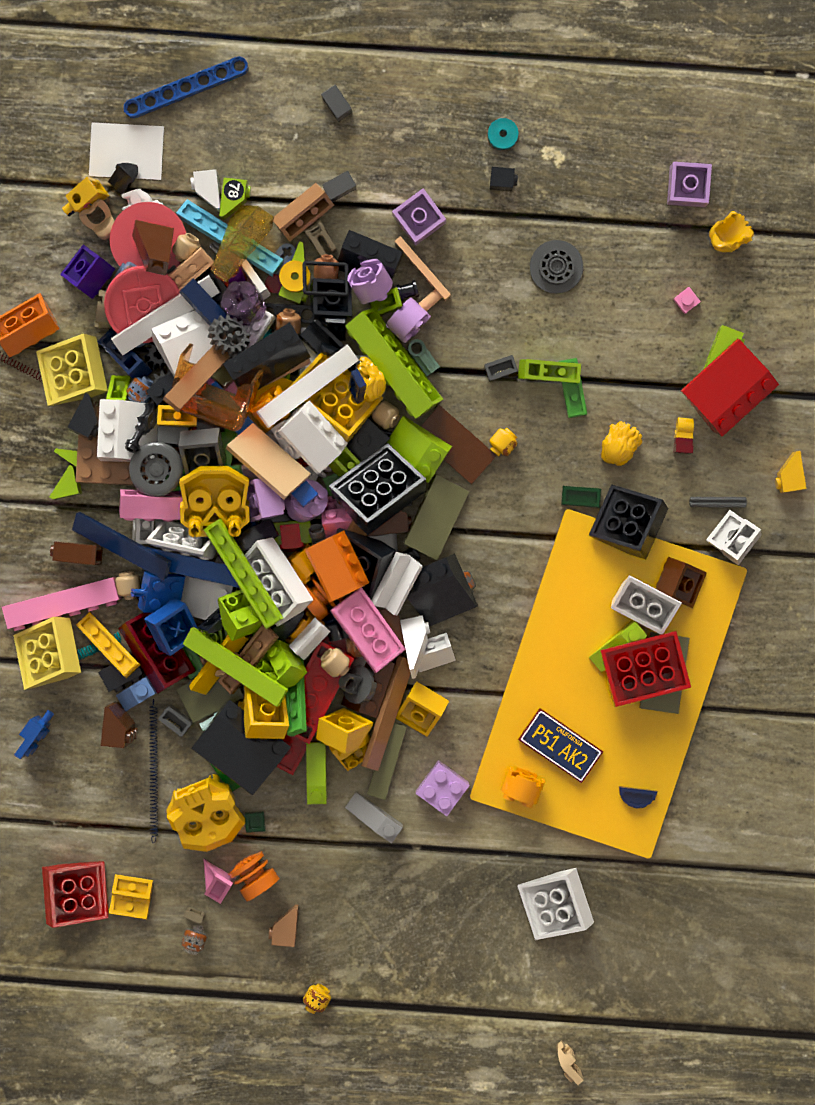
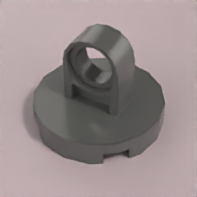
(358, 684)

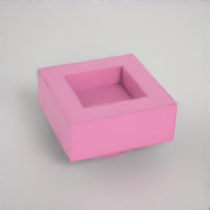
(686, 300)

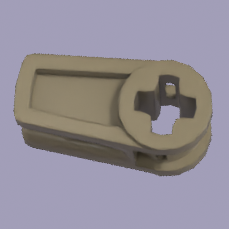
(321, 232)

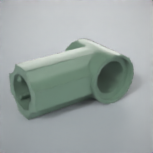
(424, 358)

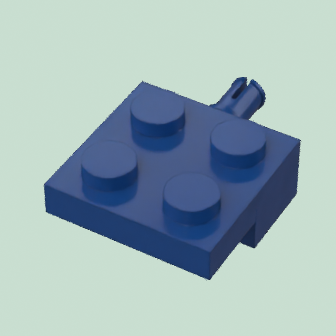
(158, 592)
(32, 733)

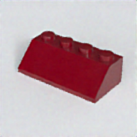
(158, 666)

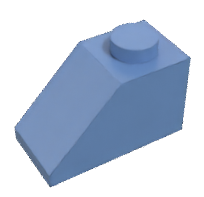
(136, 693)

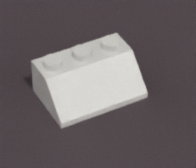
(312, 437)
(645, 604)

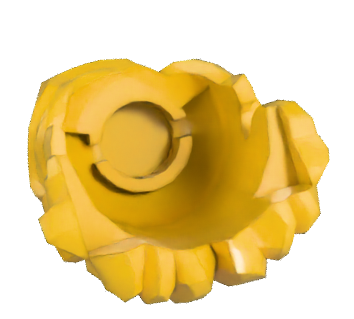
(730, 233)
(373, 378)
(620, 444)

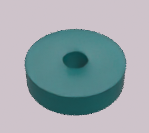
(507, 126)

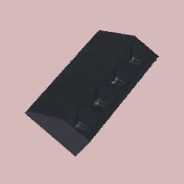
(272, 355)

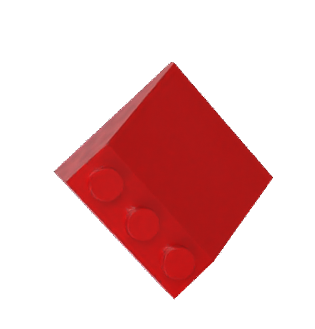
(75, 893)

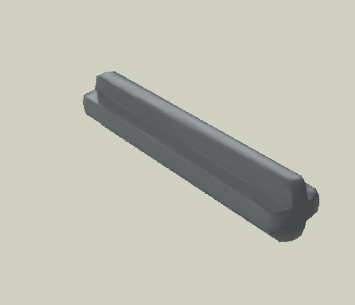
(718, 502)

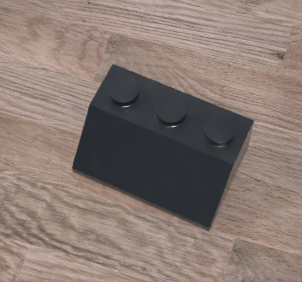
(361, 248)

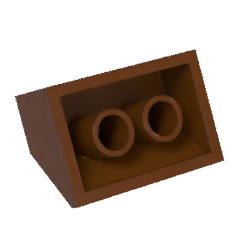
(373, 706)
(117, 727)

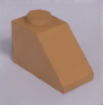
(285, 928)

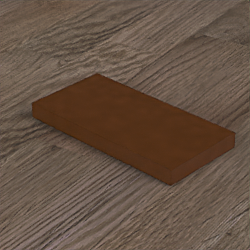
(467, 453)

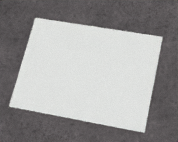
(126, 144)

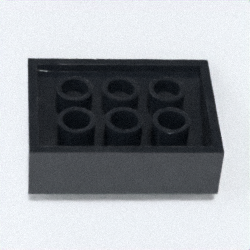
(378, 488)
(239, 758)

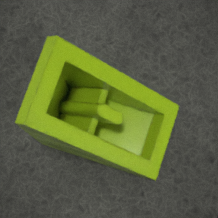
(390, 304)
(118, 387)
(67, 486)

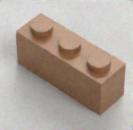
(302, 212)

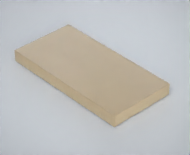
(268, 461)

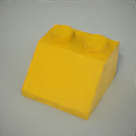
(422, 709)
(343, 730)

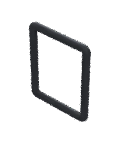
(345, 265)

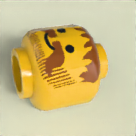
(503, 442)
(317, 998)

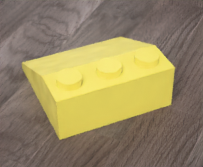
(72, 370)
(47, 652)

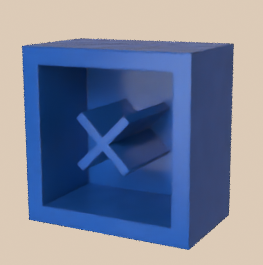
(170, 626)

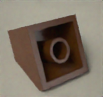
(681, 581)

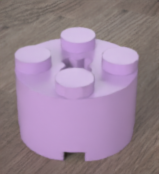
(370, 281)
(408, 320)
(312, 509)

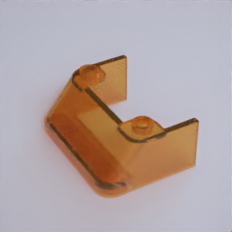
(216, 404)

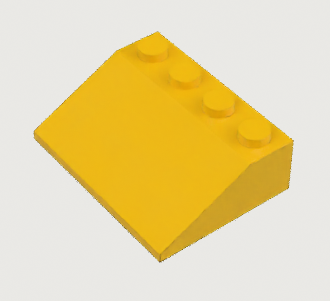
(337, 403)

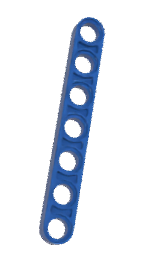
(195, 87)

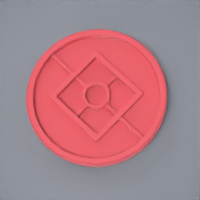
(121, 238)
(135, 295)

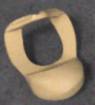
(101, 229)

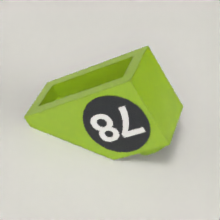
(233, 196)

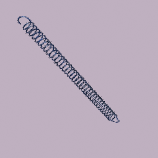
(153, 771)

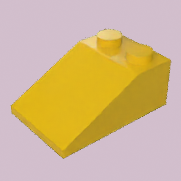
(263, 718)

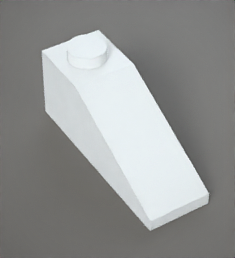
(415, 641)

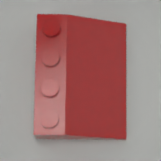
(729, 387)
(645, 669)

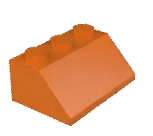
(26, 325)
(337, 566)

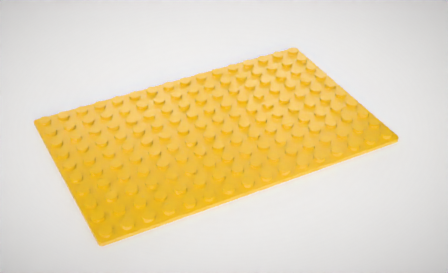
(556, 674)

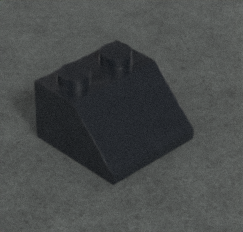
(330, 305)

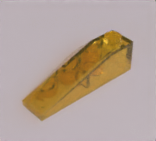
(243, 234)

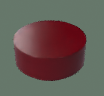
(273, 283)

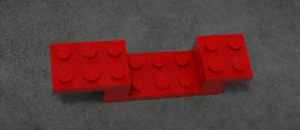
(319, 693)

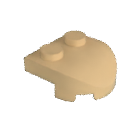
(567, 1059)

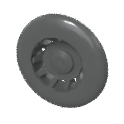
(556, 266)
(156, 469)

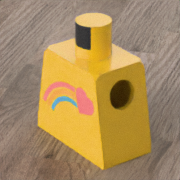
(84, 195)

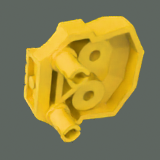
(214, 486)
(210, 828)

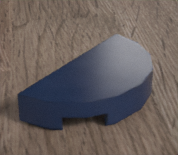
(637, 797)

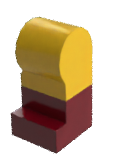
(684, 436)

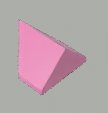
(216, 882)

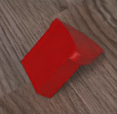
(290, 537)

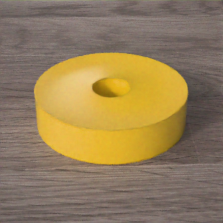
(286, 276)

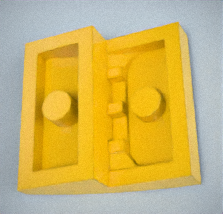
(131, 897)

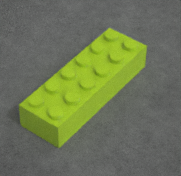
(394, 362)

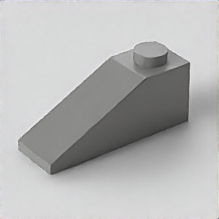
(374, 817)

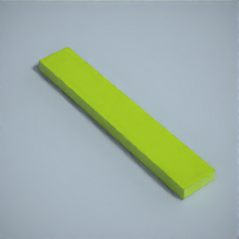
(243, 573)
(235, 666)

